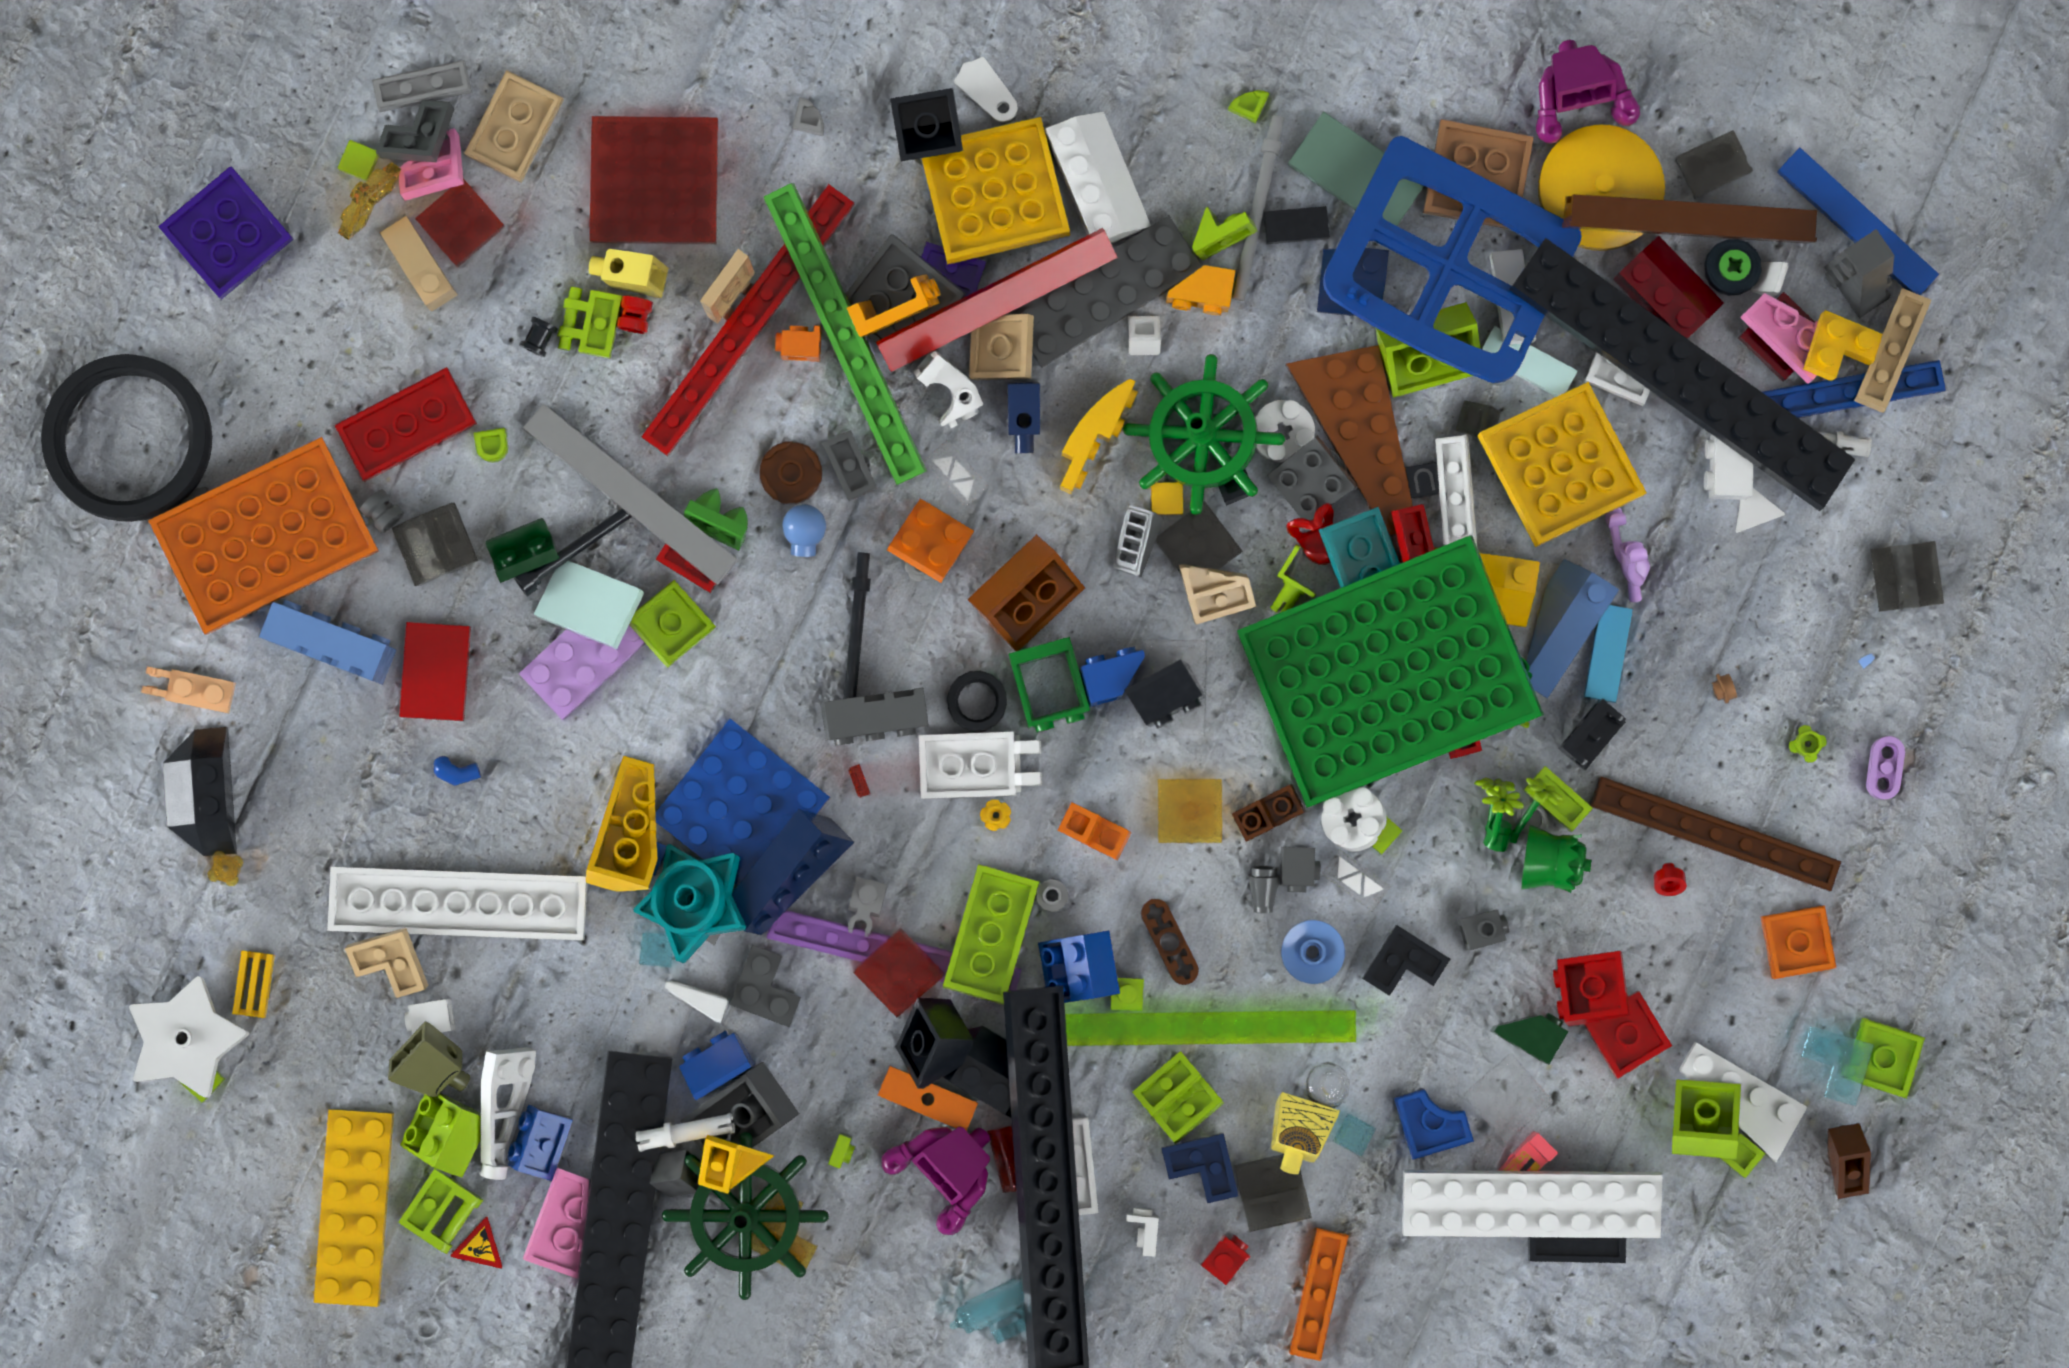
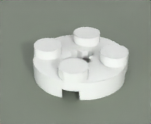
(1289, 414)
(1368, 827)

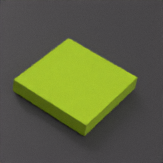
(671, 623)
(1892, 1058)

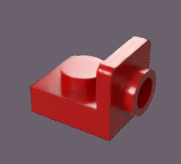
(1226, 1258)

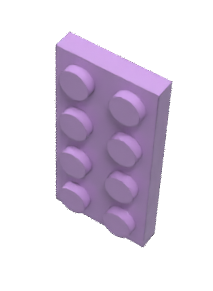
(576, 668)

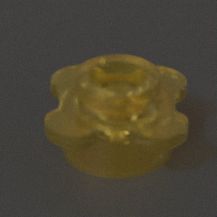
(234, 865)

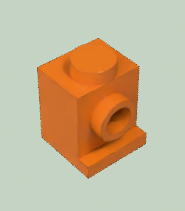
(799, 344)

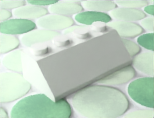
(1097, 176)

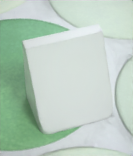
(1771, 278)
(1144, 335)

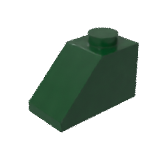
(1534, 1035)

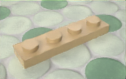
(1893, 350)

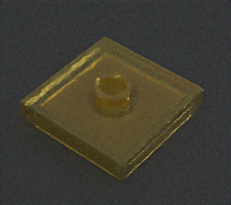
(1189, 810)

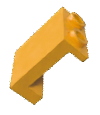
(868, 322)

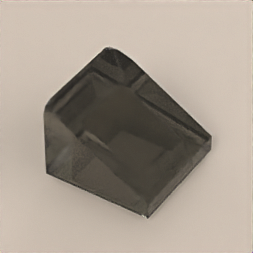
(1476, 418)

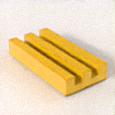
(241, 981)

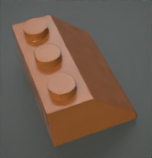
(1026, 593)

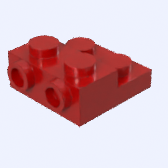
(1591, 988)

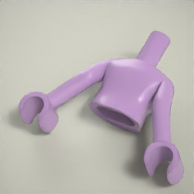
(1630, 555)

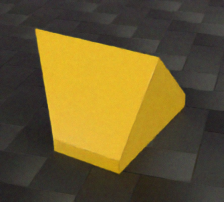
(728, 1163)

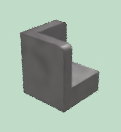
(673, 1176)

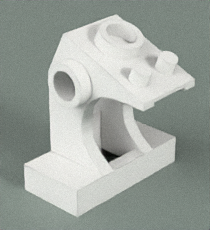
(937, 369)

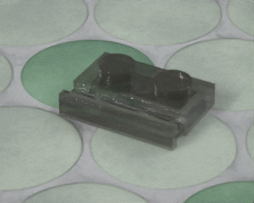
(1713, 164)

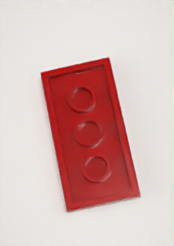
(405, 424)

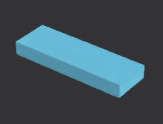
(1608, 654)

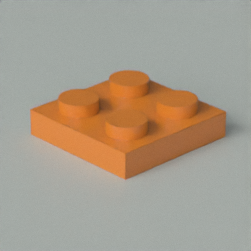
(930, 540)

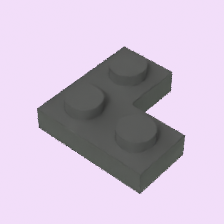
(423, 139)
(755, 989)

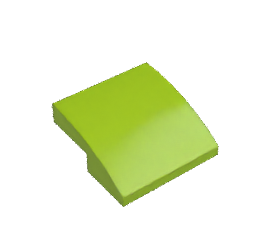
(1178, 1097)

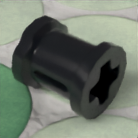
(538, 336)

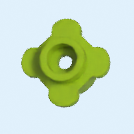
(1816, 743)

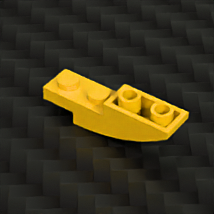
(1099, 422)

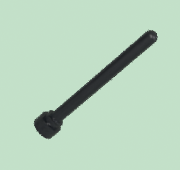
(530, 580)

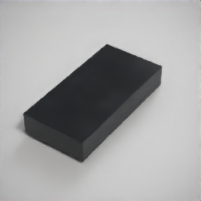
(1296, 225)

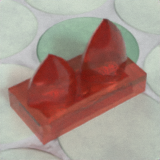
(1003, 1151)

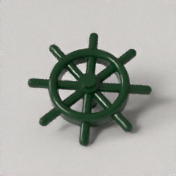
(747, 1217)

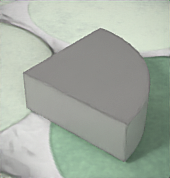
(808, 118)

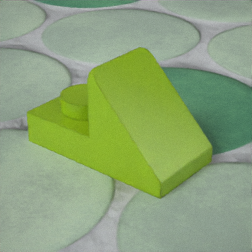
(1214, 238)

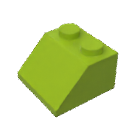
(1706, 1119)

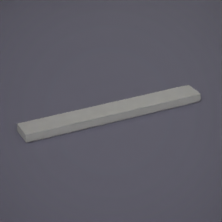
(630, 494)

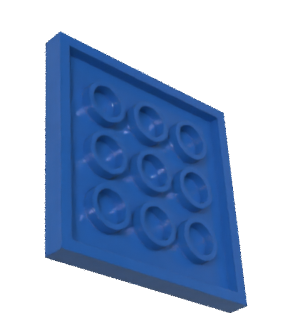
(736, 799)

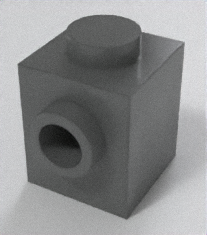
(1298, 868)
(1483, 929)

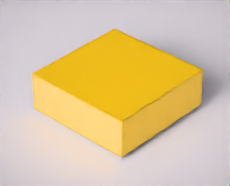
(1167, 498)

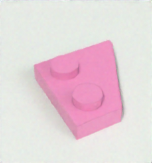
(424, 178)

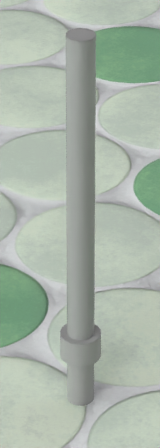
(1271, 148)

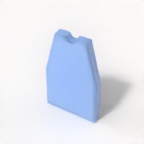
(1866, 660)

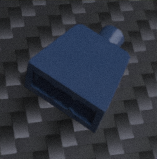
(1024, 398)

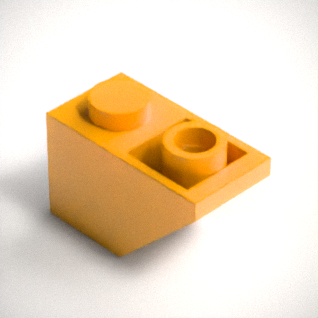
(1205, 289)

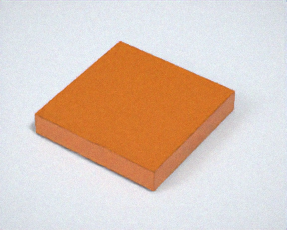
(1798, 942)

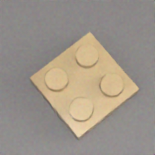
(1002, 349)

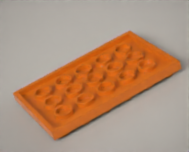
(263, 536)

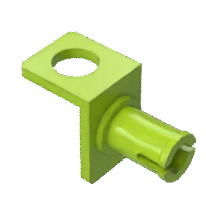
(1292, 589)

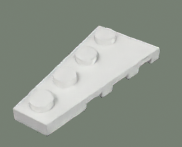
(1765, 1112)

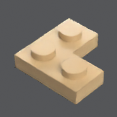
(395, 955)

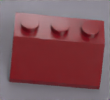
(1668, 288)

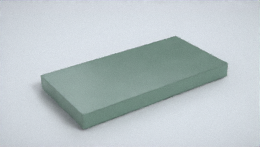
(1345, 164)

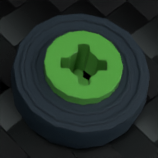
(1724, 275)

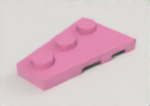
(1783, 331)
(560, 1225)

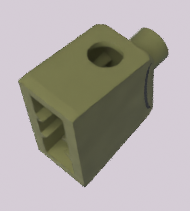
(428, 1063)

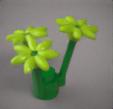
(1498, 830)

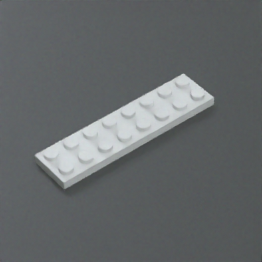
(457, 903)
(1532, 1204)

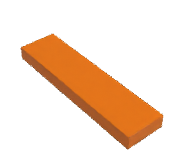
(1318, 1294)

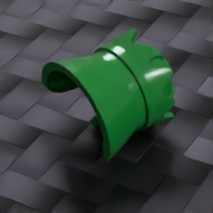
(1554, 860)

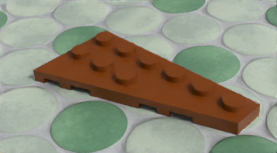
(1357, 416)

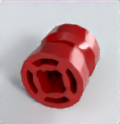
(634, 315)

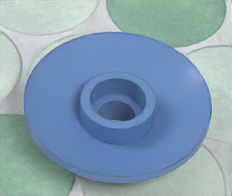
(1330, 952)

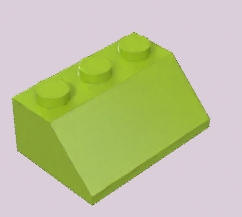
(1412, 370)

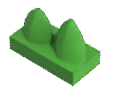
(725, 528)

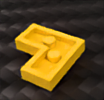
(1836, 338)

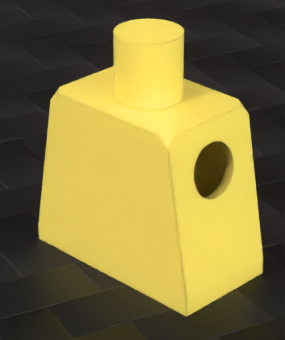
(631, 272)

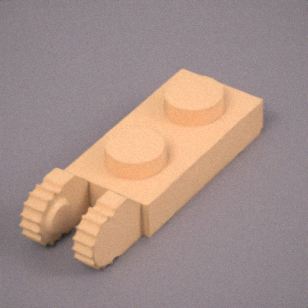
(193, 689)

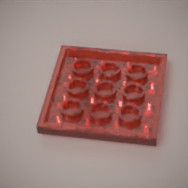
(654, 180)

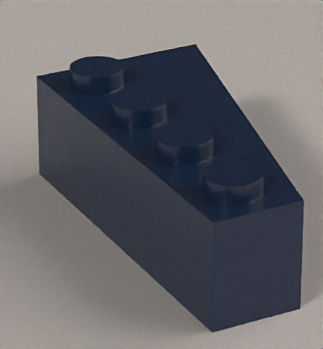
(788, 868)

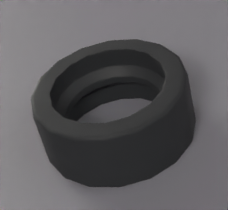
(975, 677)

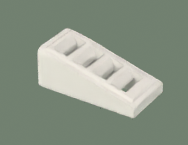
(706, 1002)

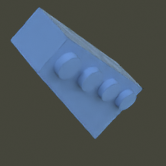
(328, 642)

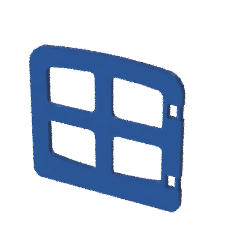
(1446, 264)

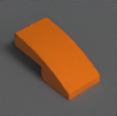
(1094, 831)

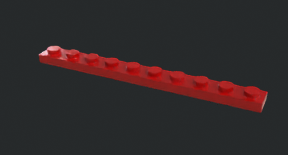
(740, 330)

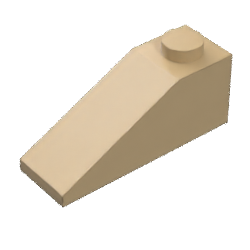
(418, 264)

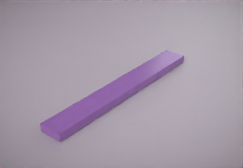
(836, 940)

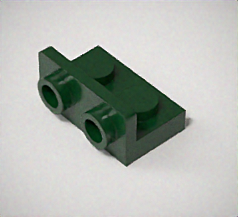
(522, 549)

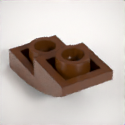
(1269, 812)

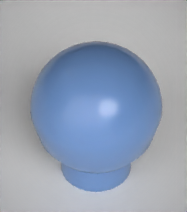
(804, 528)

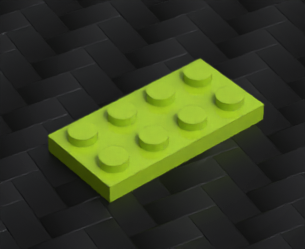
(990, 934)

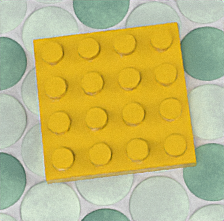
(996, 192)
(1561, 464)

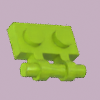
(599, 324)

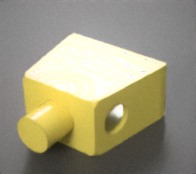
(1300, 1130)

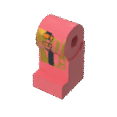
(1530, 1155)

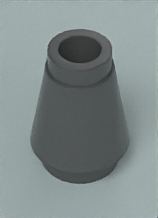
(1263, 887)

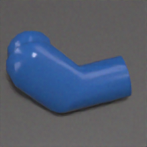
(454, 775)

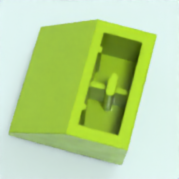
(443, 1134)

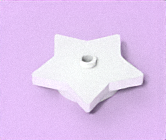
(207, 1033)

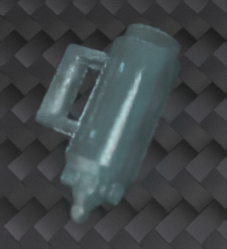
(993, 1307)

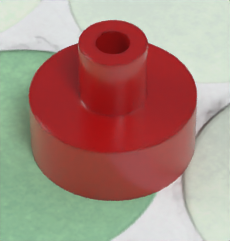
(1669, 880)

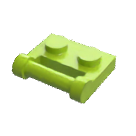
(431, 1205)

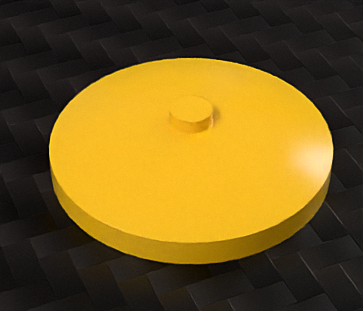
(1600, 163)

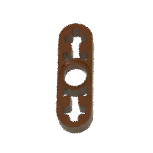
(1173, 966)

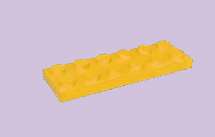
(353, 1207)

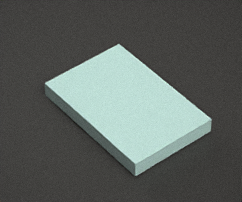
(589, 603)

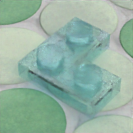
(1849, 1062)

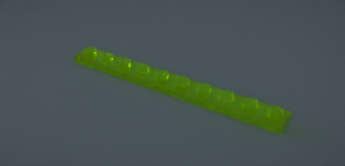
(1211, 1027)

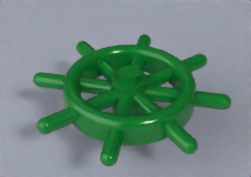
(1203, 434)

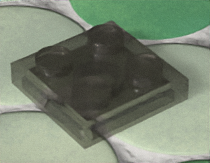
(1198, 541)

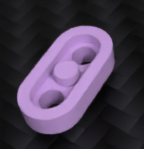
(1888, 769)

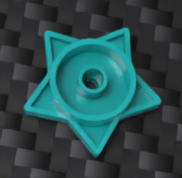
(693, 900)

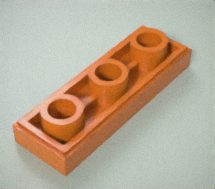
(947, 1105)

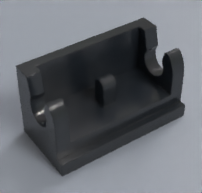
(1592, 734)

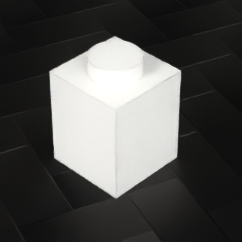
(437, 1013)

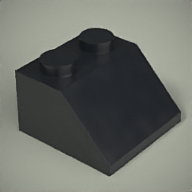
(926, 124)
(1166, 694)
(933, 1040)

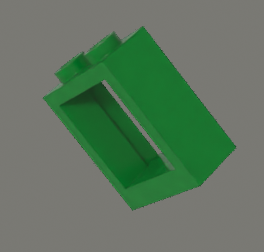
(1041, 652)

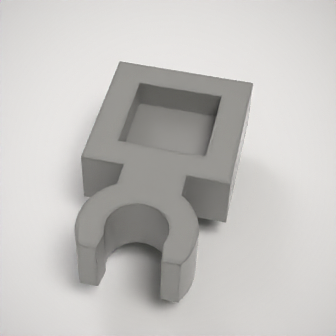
(866, 901)

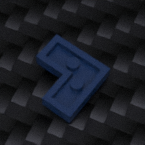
(1210, 1158)

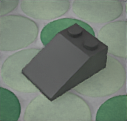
(755, 1104)

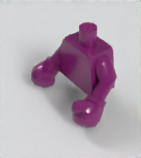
(1580, 80)
(952, 1163)

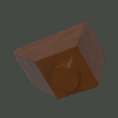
(1849, 1160)

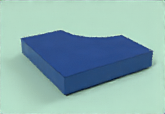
(1429, 1127)

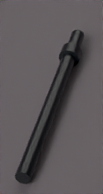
(860, 585)

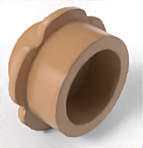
(1724, 688)

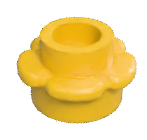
(992, 823)

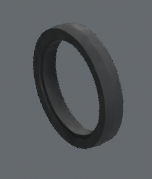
(67, 398)

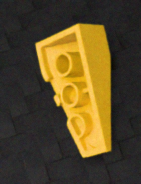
(1513, 584)
(626, 840)

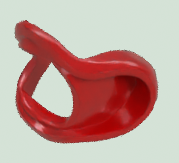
(1311, 541)

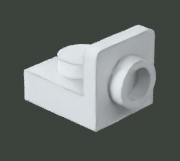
(1148, 1235)

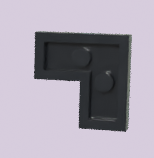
(1400, 953)

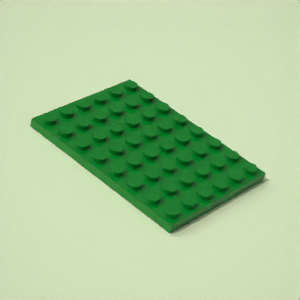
(1390, 671)

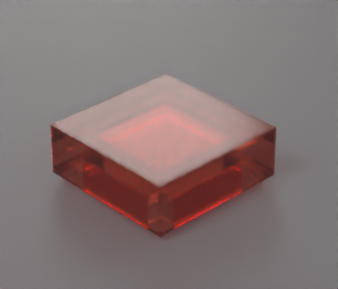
(859, 781)

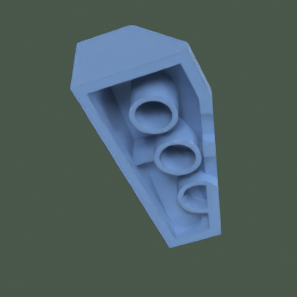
(1567, 617)

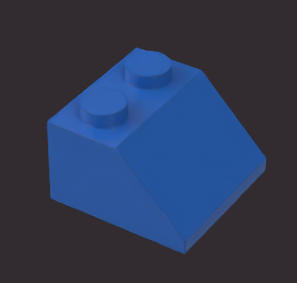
(715, 1065)

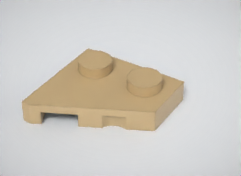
(1215, 592)

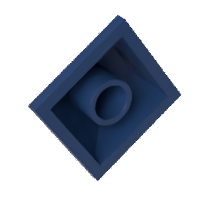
(1369, 274)

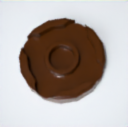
(790, 472)

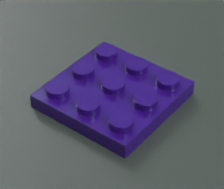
(225, 232)

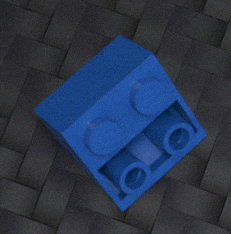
(1108, 678)
(1081, 965)

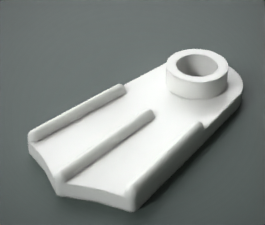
(986, 89)

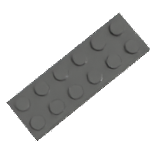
(1088, 305)

